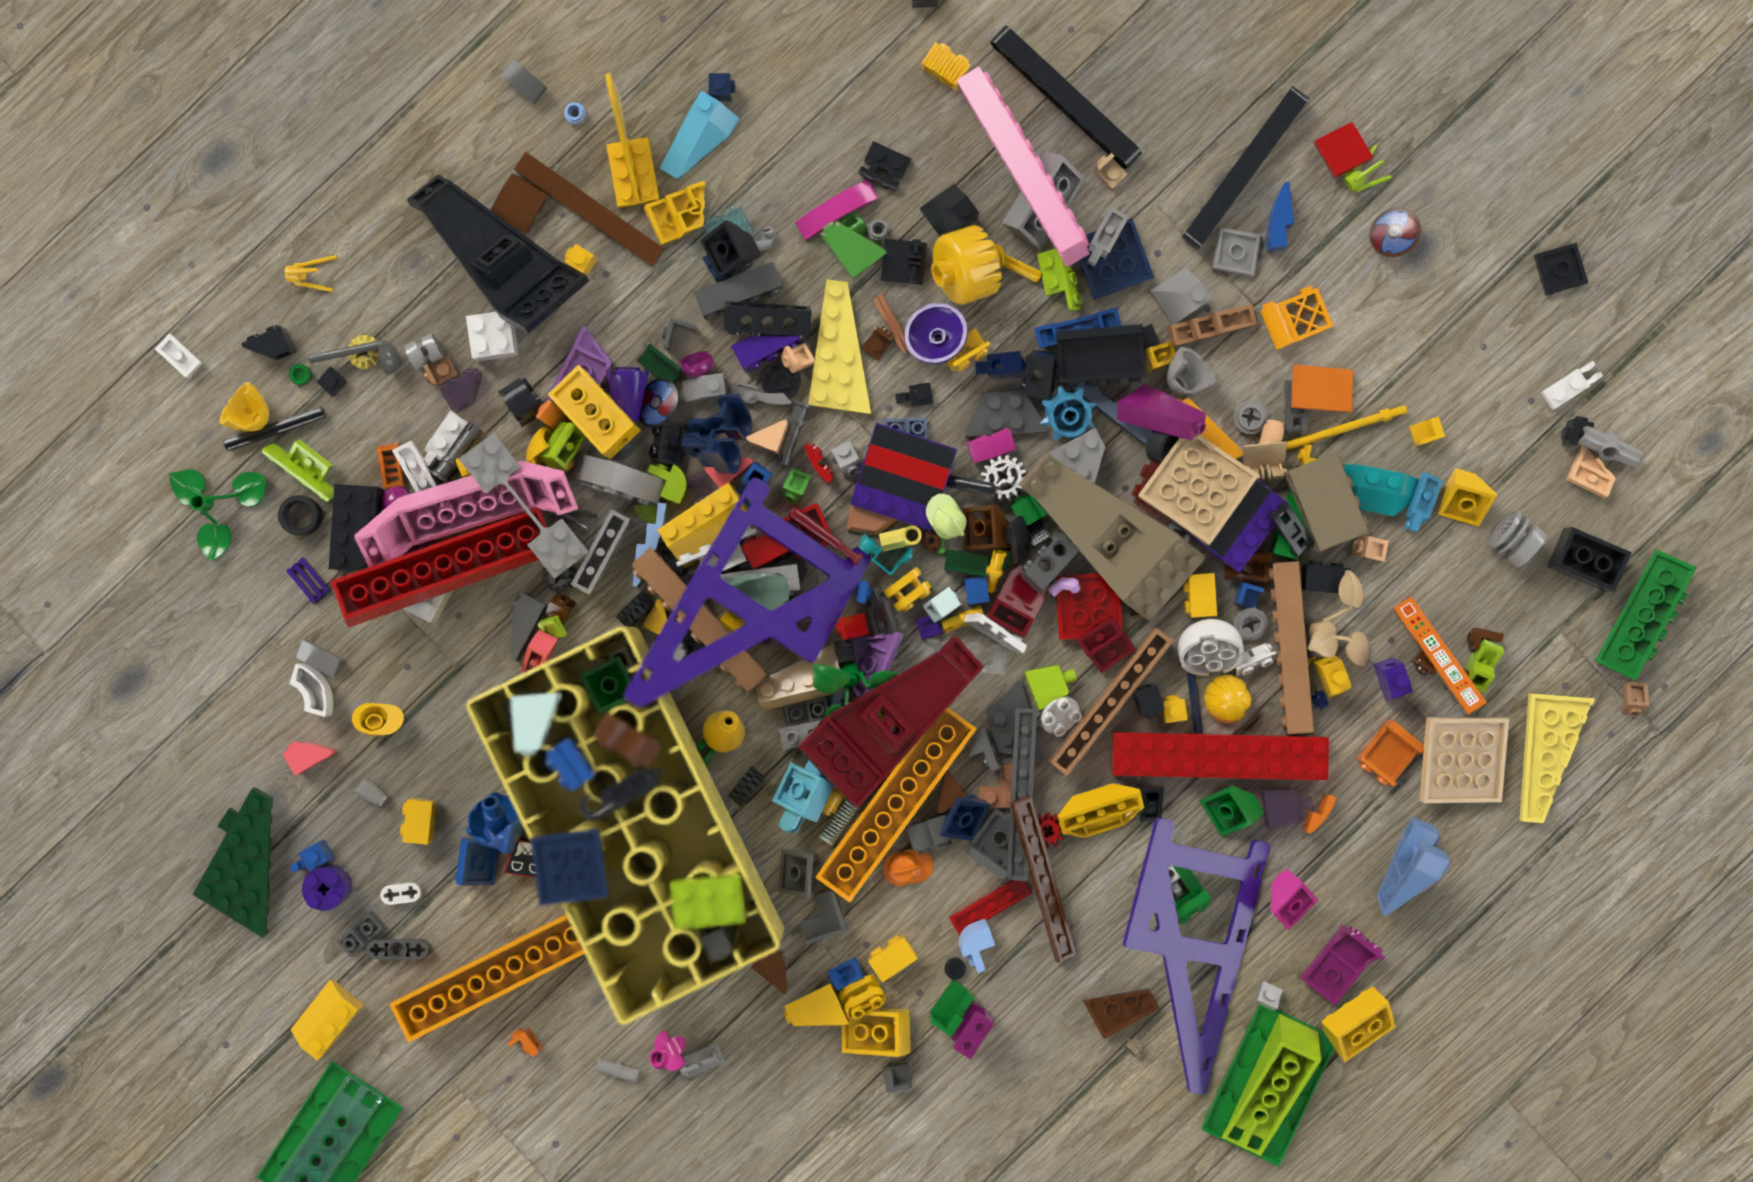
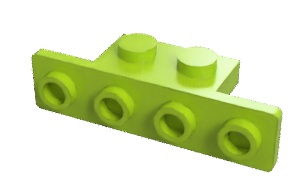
(1059, 278)
(304, 465)

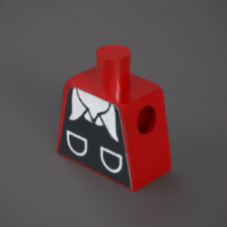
(521, 859)

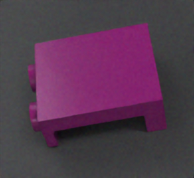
(972, 1030)

